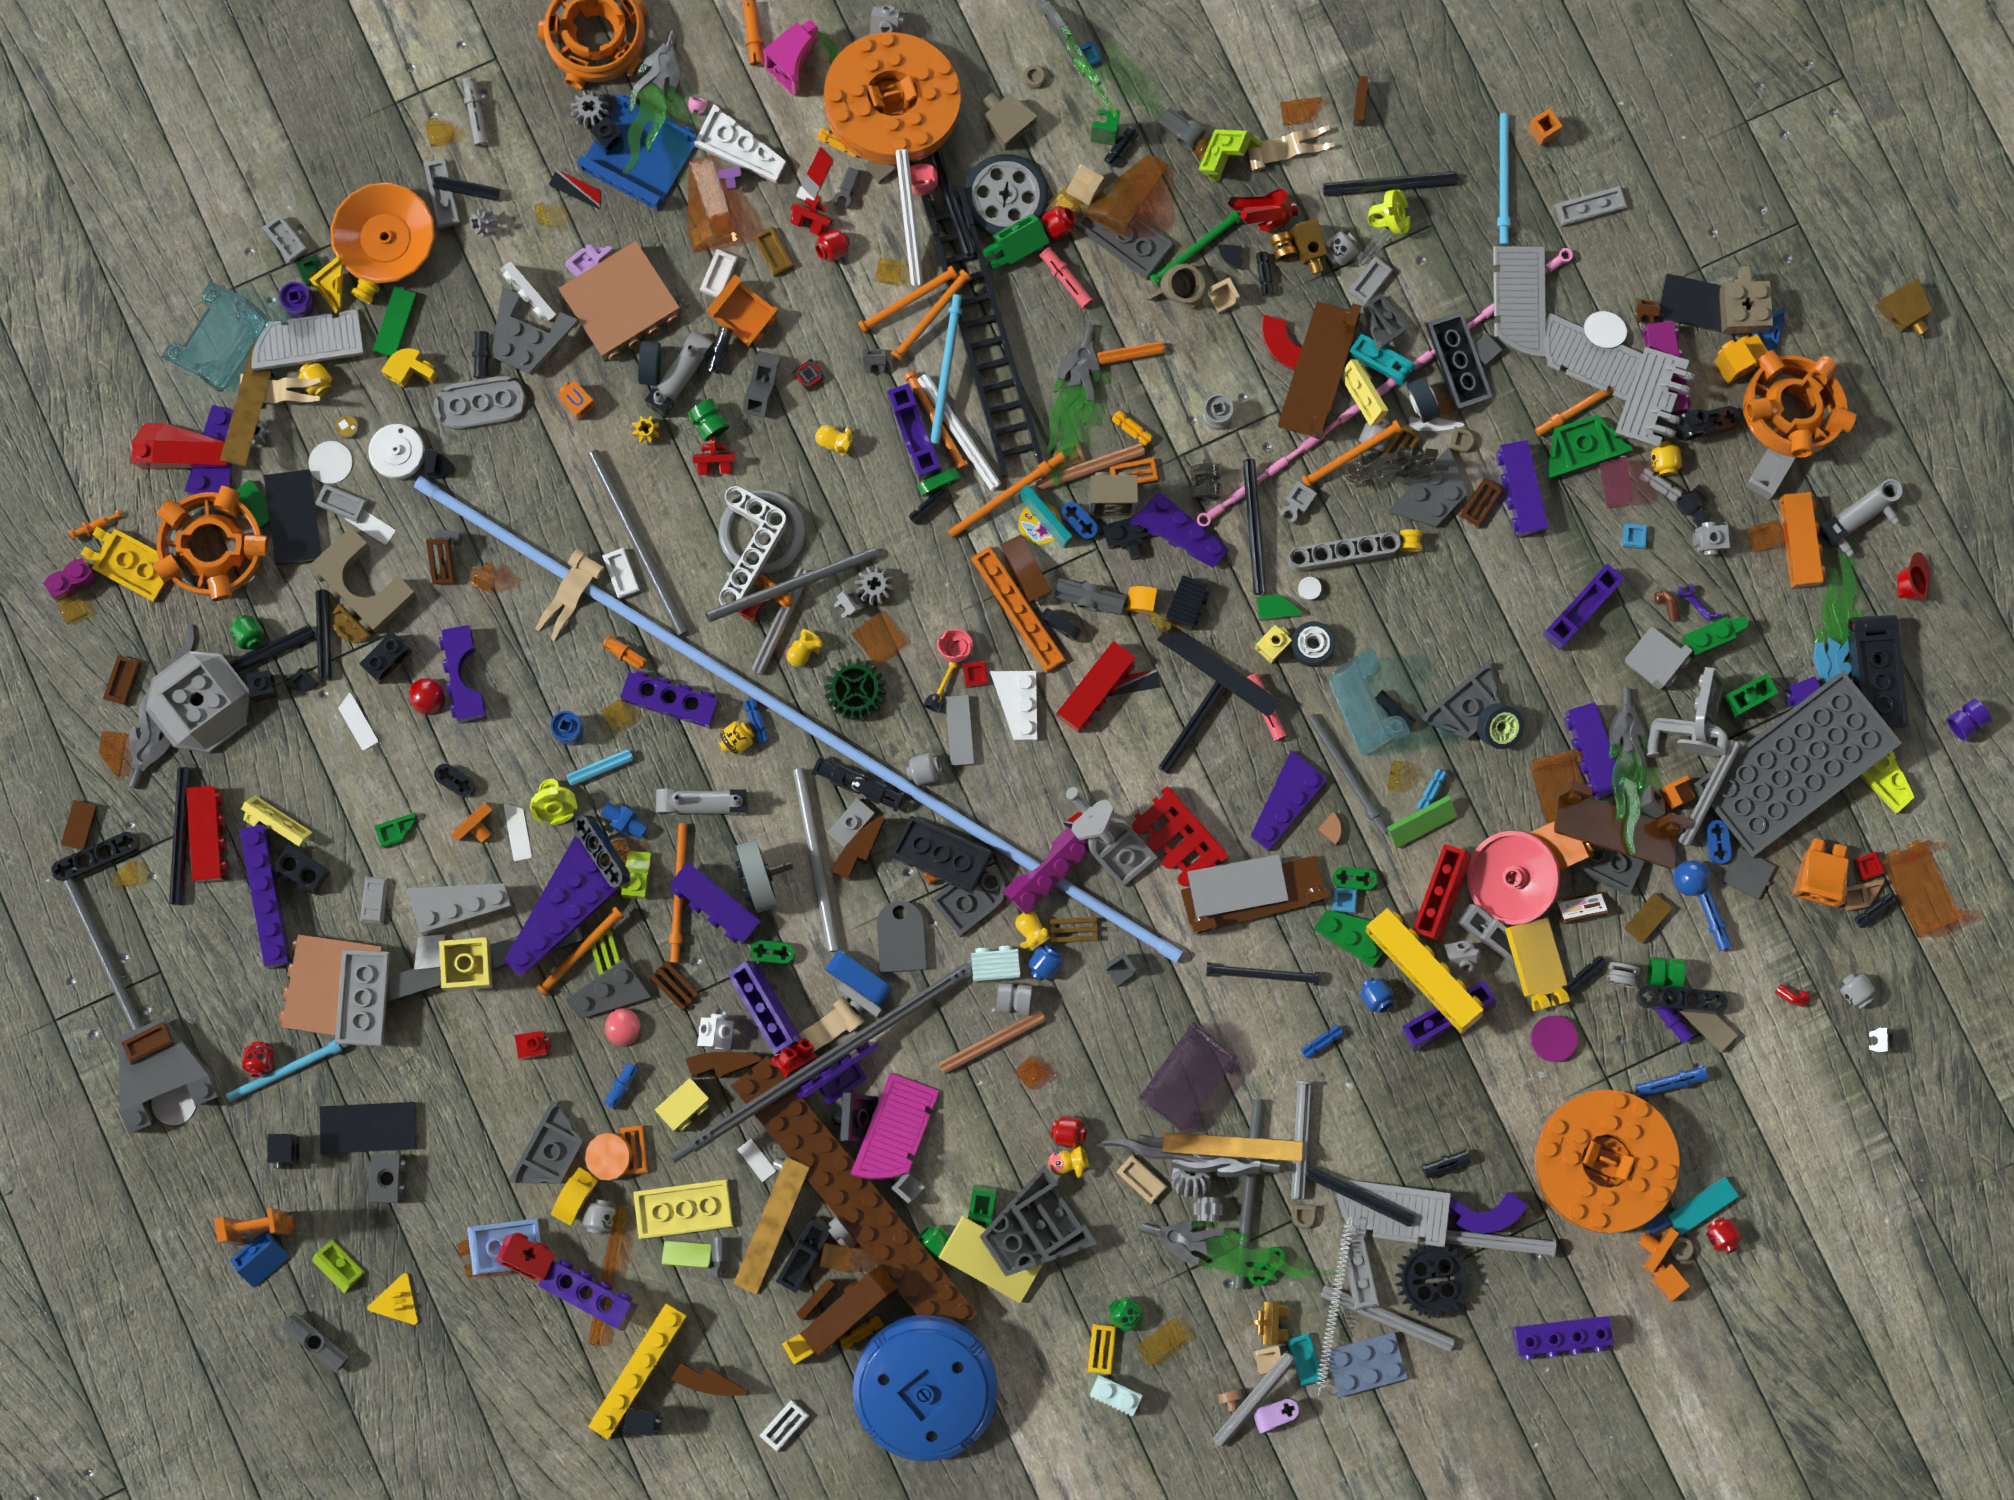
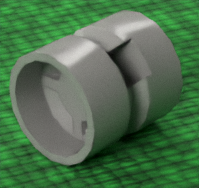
(1217, 411)
(1013, 998)

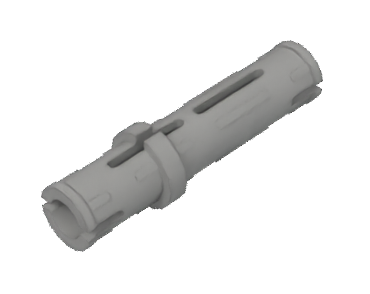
(470, 86)

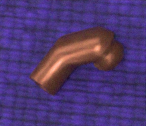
(1670, 602)

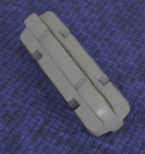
(1660, 484)

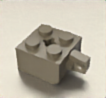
(1747, 292)

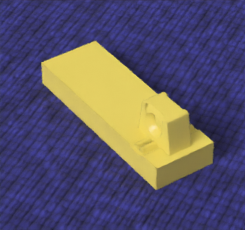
(1364, 393)
(260, 811)

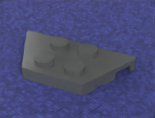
(1433, 497)
(1462, 707)
(549, 1150)

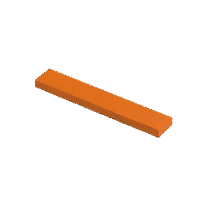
(1018, 609)

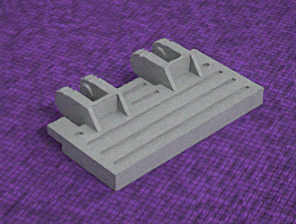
(1651, 397)

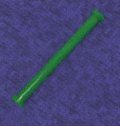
(1198, 246)

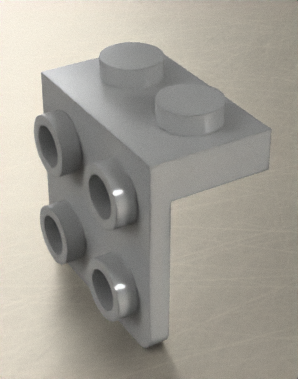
(1657, 658)

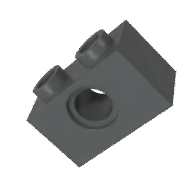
(379, 1167)

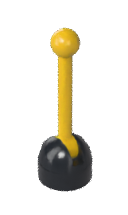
(934, 701)

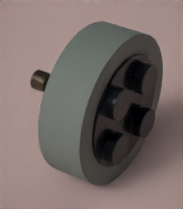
(758, 875)

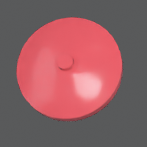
(1513, 877)

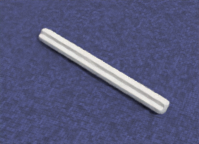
(909, 217)
(961, 435)

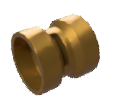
(1283, 246)

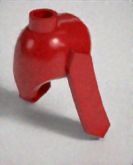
(1272, 210)

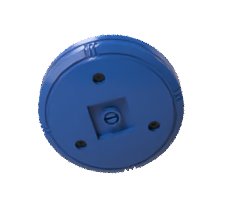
(925, 1388)

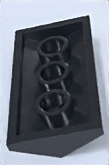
(1458, 360)

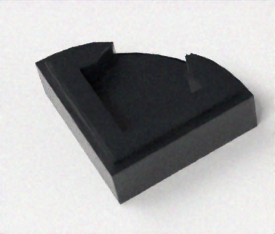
(1231, 255)
(301, 681)

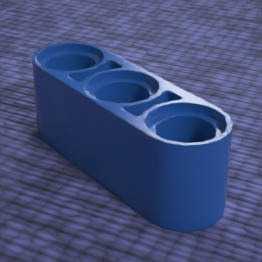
(858, 978)

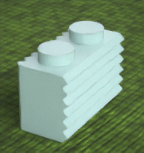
(995, 965)
(1115, 1395)

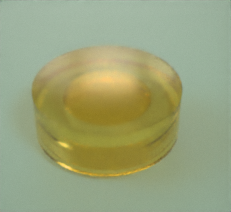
(542, 214)
(1159, 622)

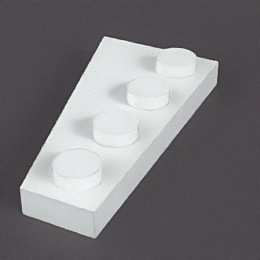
(729, 141)

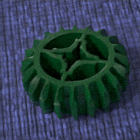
(862, 682)

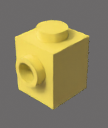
(1273, 643)

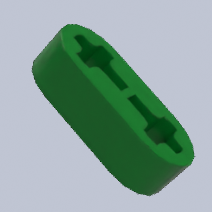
(938, 481)
(1355, 873)
(772, 946)
(1259, 1265)

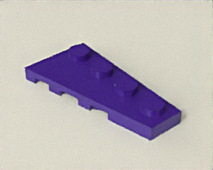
(212, 478)
(1173, 524)
(1289, 796)

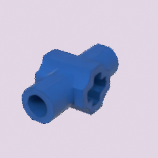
(624, 820)

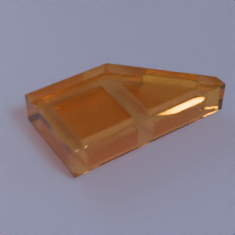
(1298, 110)
(112, 750)

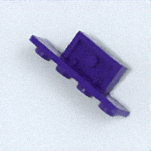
(839, 1078)

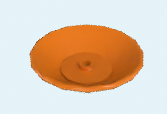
(370, 215)

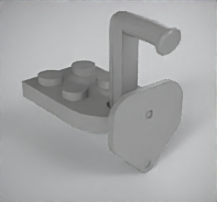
(1704, 726)
(1118, 851)

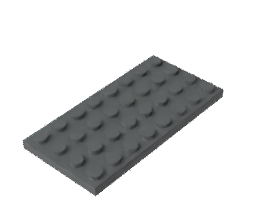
(1800, 763)

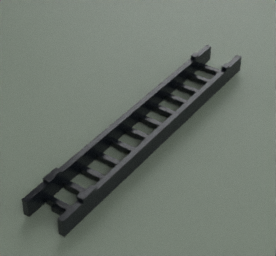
(996, 316)

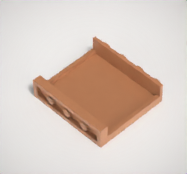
(620, 301)
(315, 984)

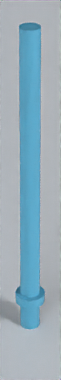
(954, 312)

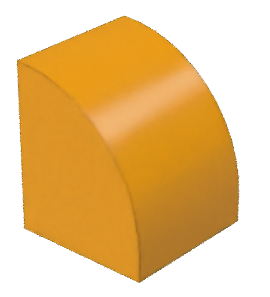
(1141, 599)

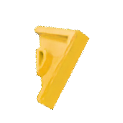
(329, 283)

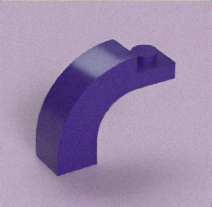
(1500, 1217)

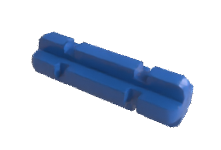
(756, 721)
(1322, 1041)

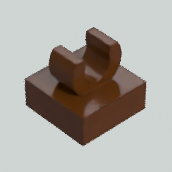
(1646, 307)

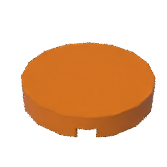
(608, 1156)

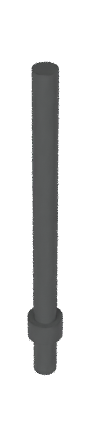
(1372, 812)

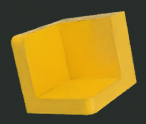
(798, 1349)

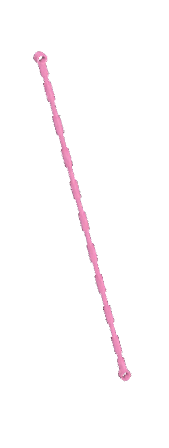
(1352, 411)

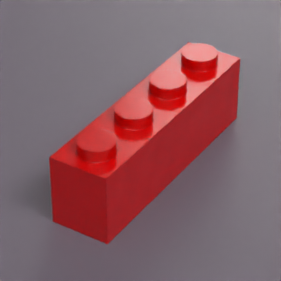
(1095, 687)
(206, 834)
(1442, 893)

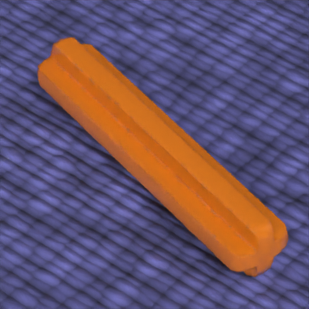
(1130, 353)

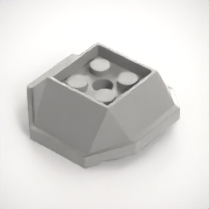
(212, 722)

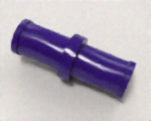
(1675, 1023)

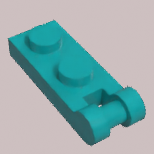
(1381, 360)

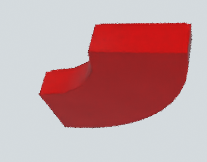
(1278, 343)

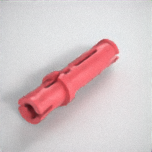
(1065, 276)
(1273, 722)

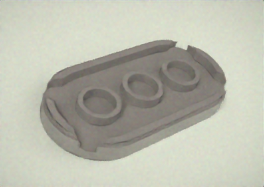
(479, 403)

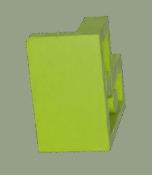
(1221, 146)

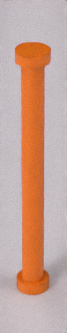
(908, 299)
(931, 315)
(928, 407)
(1353, 453)
(580, 951)

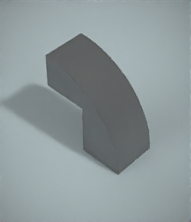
(762, 384)

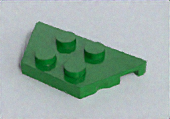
(1583, 445)

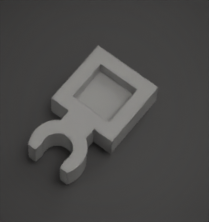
(1299, 499)

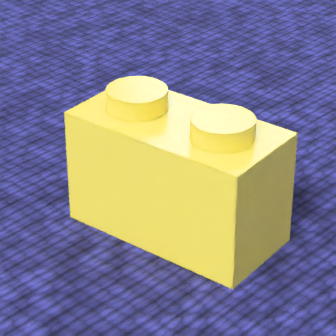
(683, 1105)

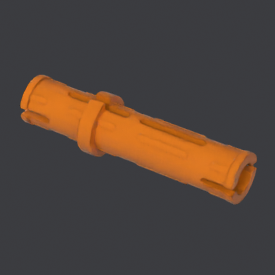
(753, 41)

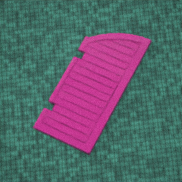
(895, 1129)

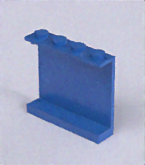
(655, 171)

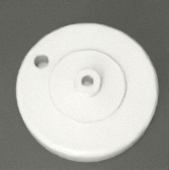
(396, 451)

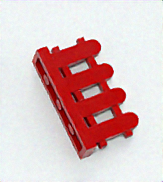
(1172, 828)

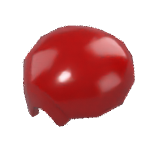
(426, 696)

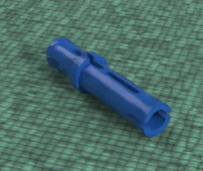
(1717, 925)
(1697, 1074)

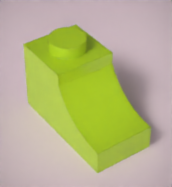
(639, 867)

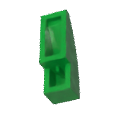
(982, 1205)

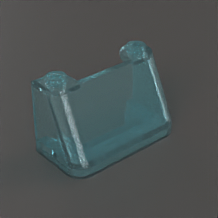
(220, 338)
(1360, 710)

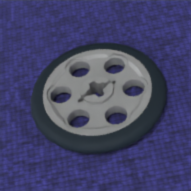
(1009, 165)

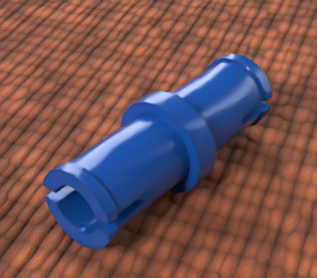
(621, 1086)

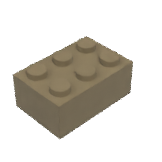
(1113, 495)

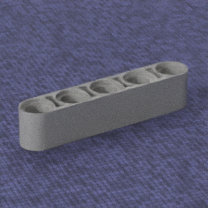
(1352, 544)

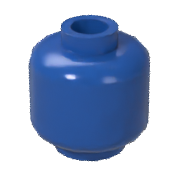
(1045, 962)
(1377, 995)

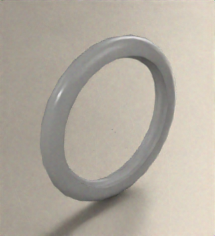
(798, 539)

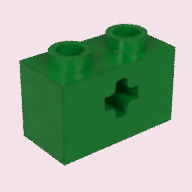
(1750, 695)

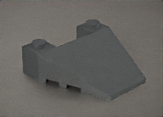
(158, 1075)

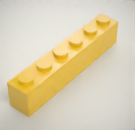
(1424, 970)
(637, 1371)

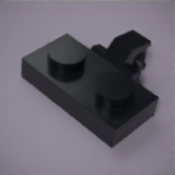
(1126, 535)

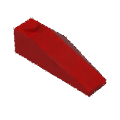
(174, 447)

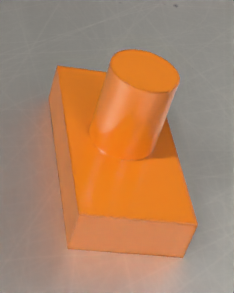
(474, 824)
(1656, 1248)

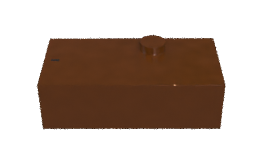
(849, 1309)

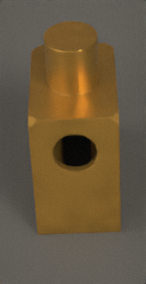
(1306, 235)
(1907, 308)

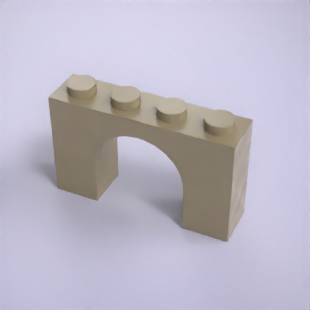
(374, 610)

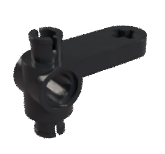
(1705, 423)

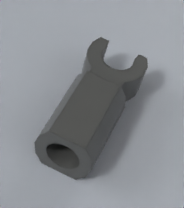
(848, 186)
(719, 1257)

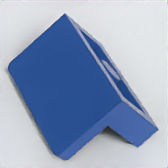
(259, 1258)

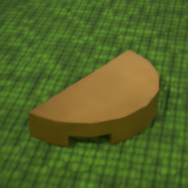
(348, 627)

